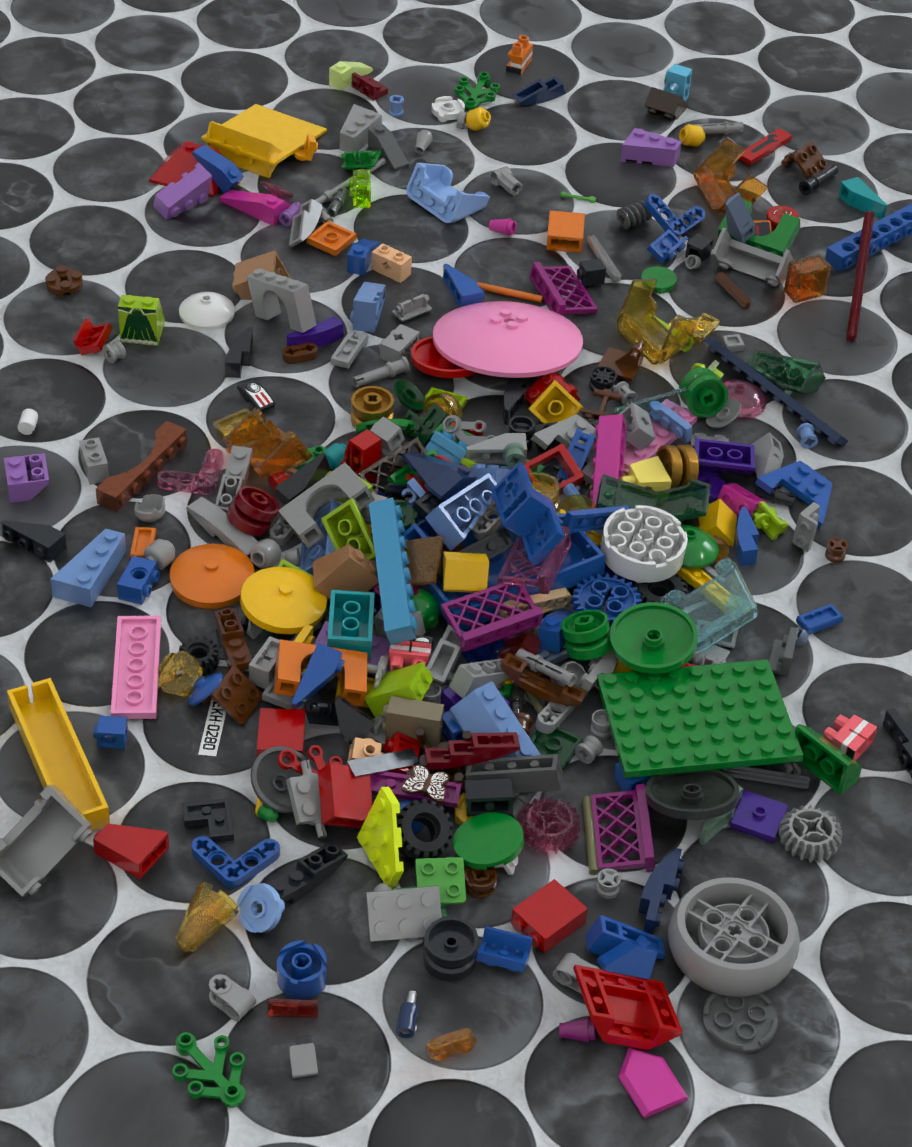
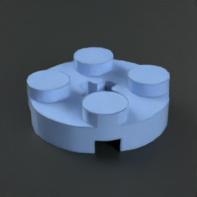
(271, 908)

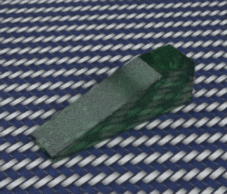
(788, 372)

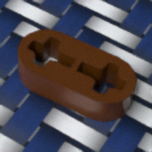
(300, 353)

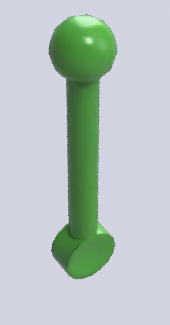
(591, 199)

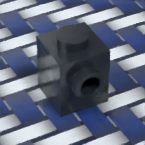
(699, 246)
(591, 272)

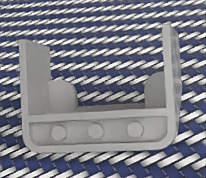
(751, 260)

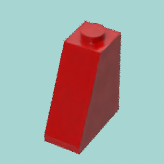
(131, 847)

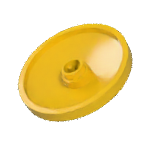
(282, 600)

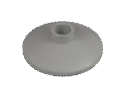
(725, 415)

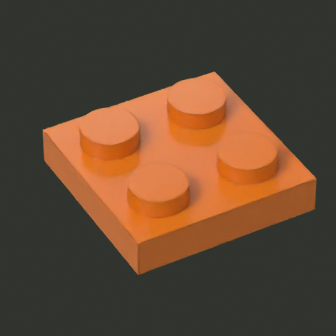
(331, 238)

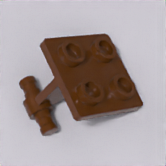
(807, 158)
(624, 363)
(606, 396)
(236, 695)

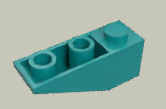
(860, 196)

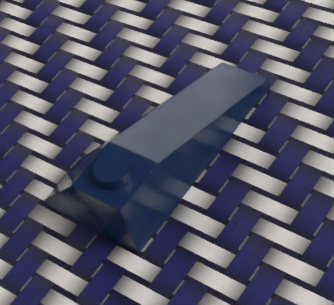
(440, 476)

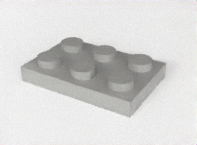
(402, 912)

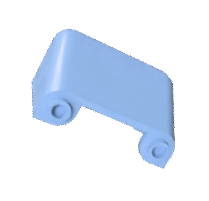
(432, 190)

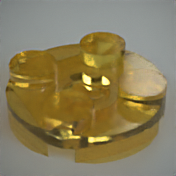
(168, 668)

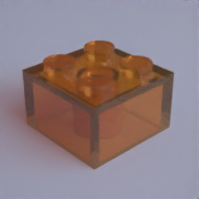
(807, 278)

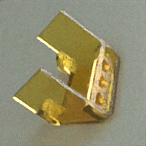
(638, 322)

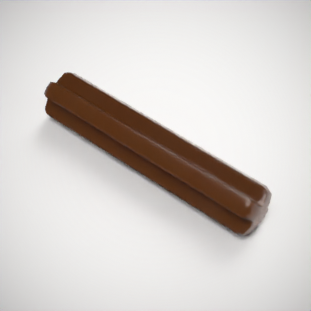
(733, 290)

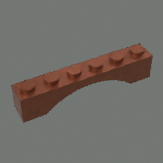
(120, 488)

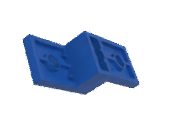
(527, 513)

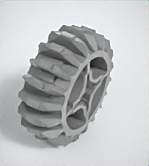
(810, 833)

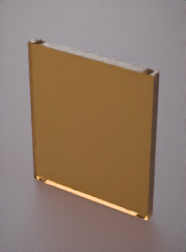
(423, 559)

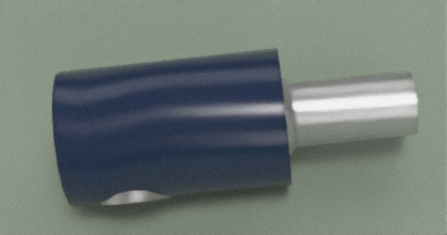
(407, 1017)

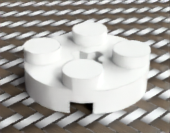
(446, 108)

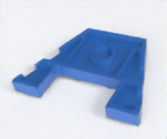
(802, 482)

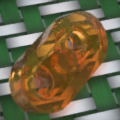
(451, 1044)

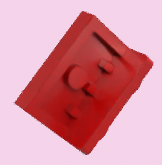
(91, 338)

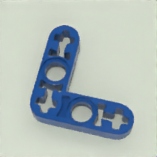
(673, 222)
(231, 866)

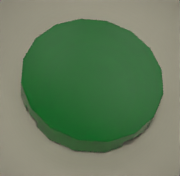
(665, 278)

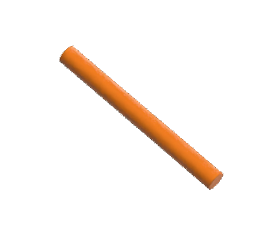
(510, 292)

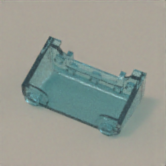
(717, 605)

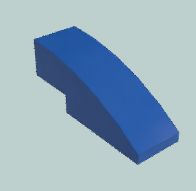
(746, 539)

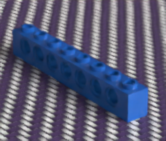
(884, 233)

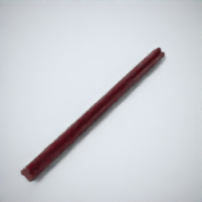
(860, 276)

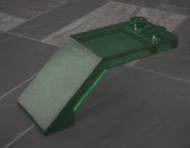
(681, 502)

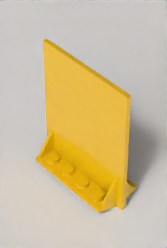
(260, 138)

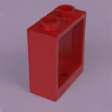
(565, 460)

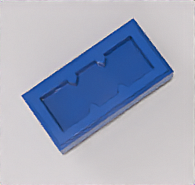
(819, 619)

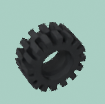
(204, 647)

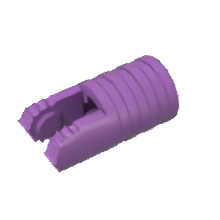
(287, 215)

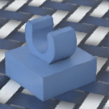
(414, 489)

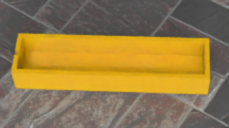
(56, 749)

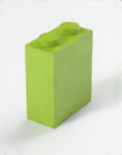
(405, 682)

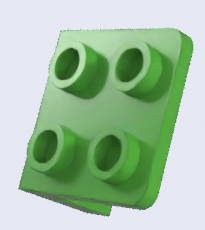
(446, 873)

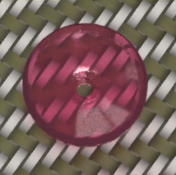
(750, 397)

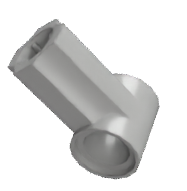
(505, 178)

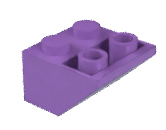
(26, 476)

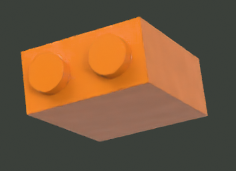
(565, 231)

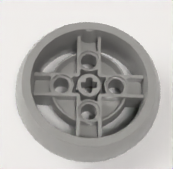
(733, 937)

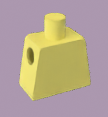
(648, 474)

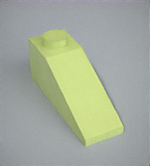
(341, 73)

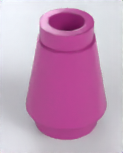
(503, 226)

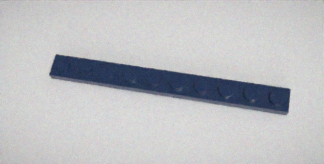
(779, 395)

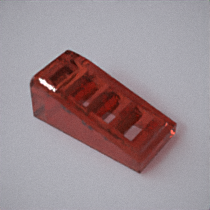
(526, 641)

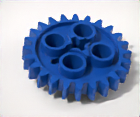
(593, 595)

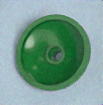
(700, 548)

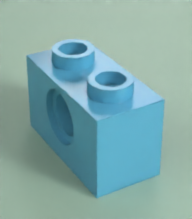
(678, 80)

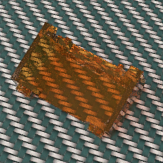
(272, 448)

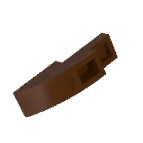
(232, 638)

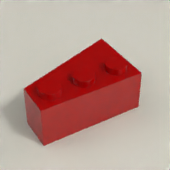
(363, 452)

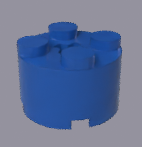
(301, 970)

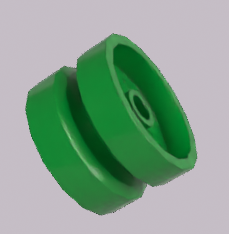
(704, 392)
(586, 634)

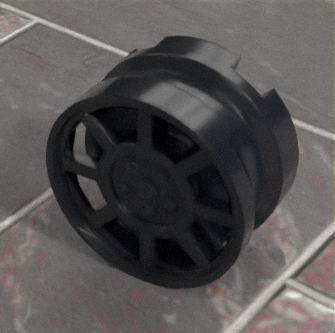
(603, 378)

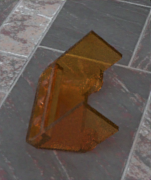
(718, 169)

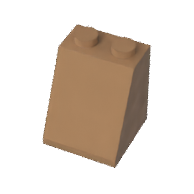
(268, 261)
(344, 570)

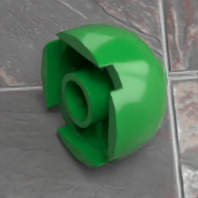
(429, 608)

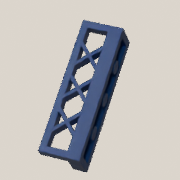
(588, 518)

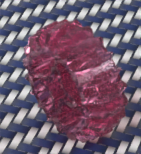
(550, 824)

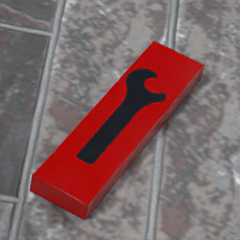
(765, 146)

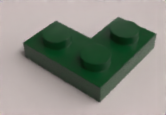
(427, 424)

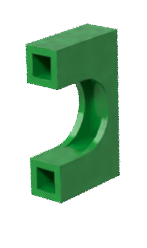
(776, 241)

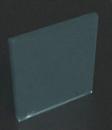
(653, 398)

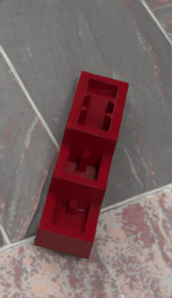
(469, 752)

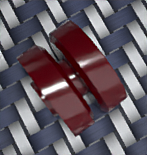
(252, 511)

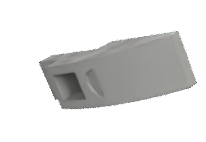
(235, 476)
(600, 665)

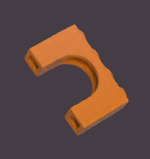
(294, 658)

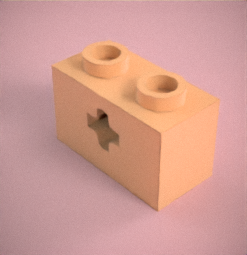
(391, 263)

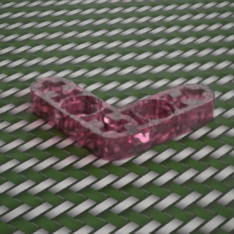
(201, 479)

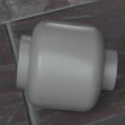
(160, 551)
(265, 553)

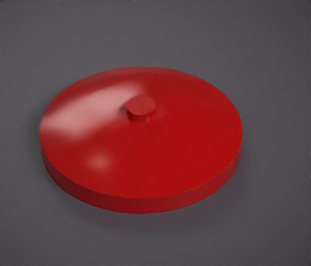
(430, 361)

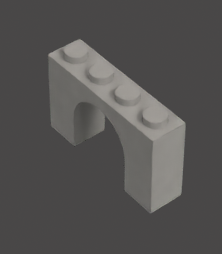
(266, 288)
(337, 484)

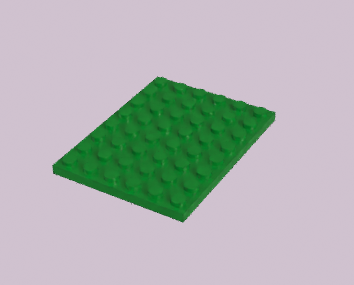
(698, 719)

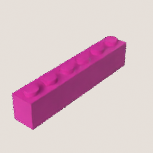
(609, 450)

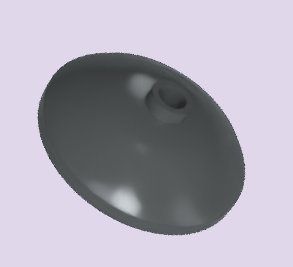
(267, 772)

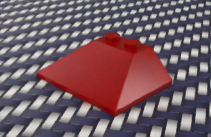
(179, 162)
(628, 1008)

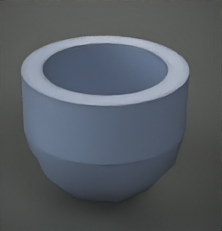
(802, 640)

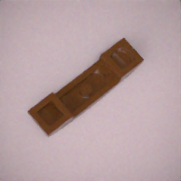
(539, 686)

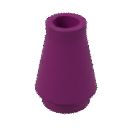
(578, 1030)

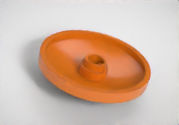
(210, 575)

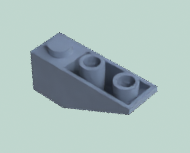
(739, 219)

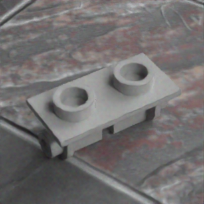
(408, 310)

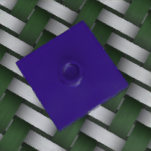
(758, 816)

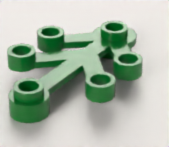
(473, 101)
(210, 1071)

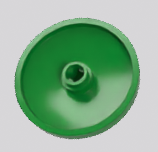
(653, 637)

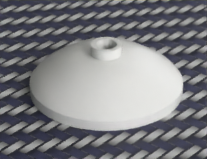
(206, 311)

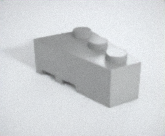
(355, 129)

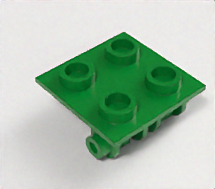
(360, 159)

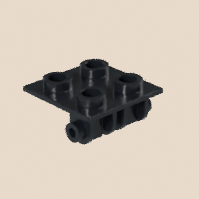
(321, 708)

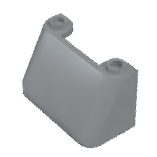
(41, 840)

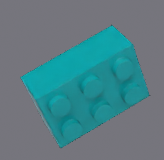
(351, 620)

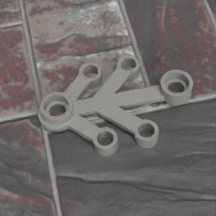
(457, 431)

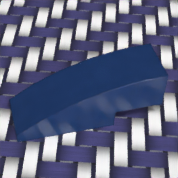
(540, 91)

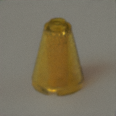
(204, 917)

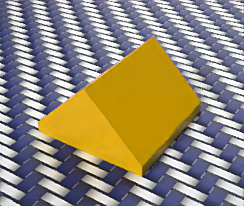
(555, 404)
(720, 521)
(465, 572)

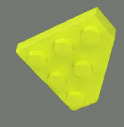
(382, 837)

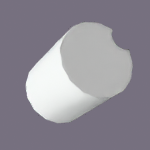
(27, 421)

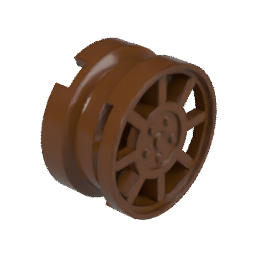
(480, 881)

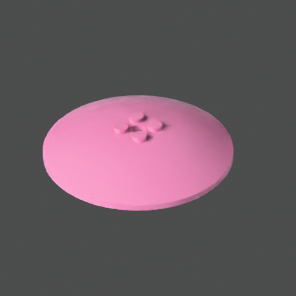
(507, 339)

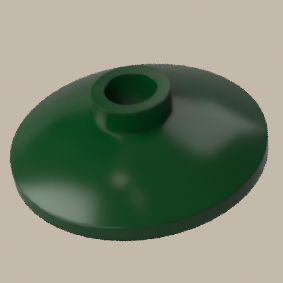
(409, 394)

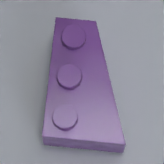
(651, 148)
(184, 194)

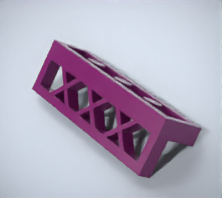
(395, 781)

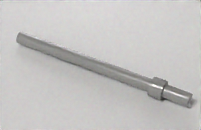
(328, 194)

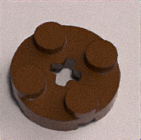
(64, 280)

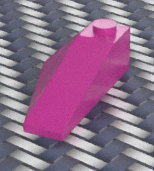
(259, 205)

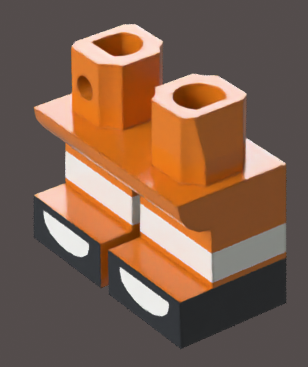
(520, 55)

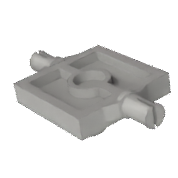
(306, 799)

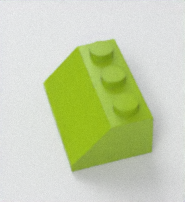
(347, 527)

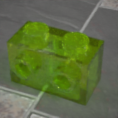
(360, 188)

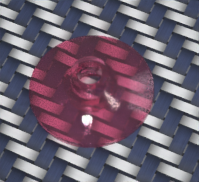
(276, 190)

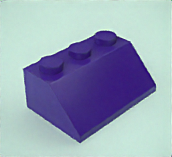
(725, 456)

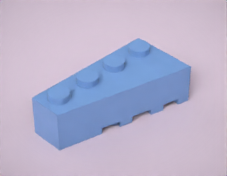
(460, 512)
(90, 569)

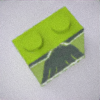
(140, 320)

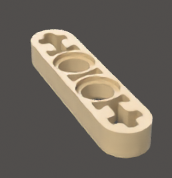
(555, 600)

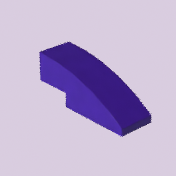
(321, 334)

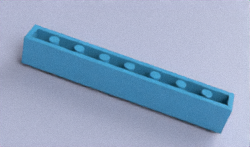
(392, 571)

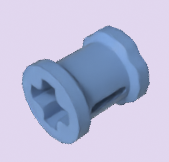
(396, 105)
(806, 432)

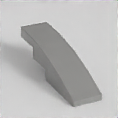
(217, 524)

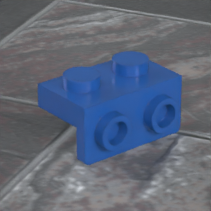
(666, 246)
(504, 949)

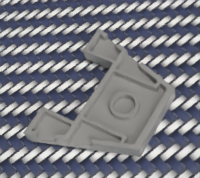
(564, 433)

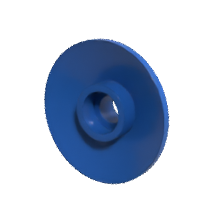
(204, 688)

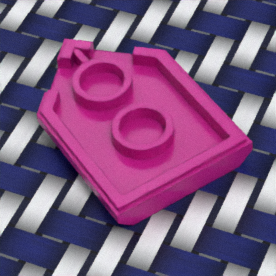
(650, 1082)

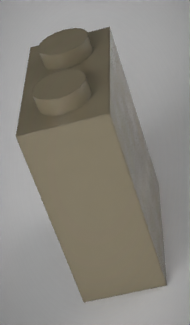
(408, 714)

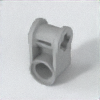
(564, 971)
(230, 997)

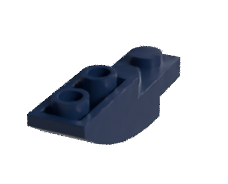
(659, 888)

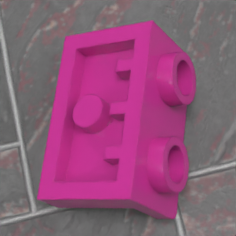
(737, 497)

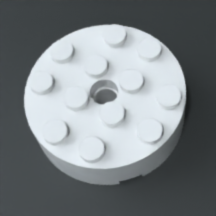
(643, 544)

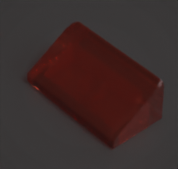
(293, 1008)

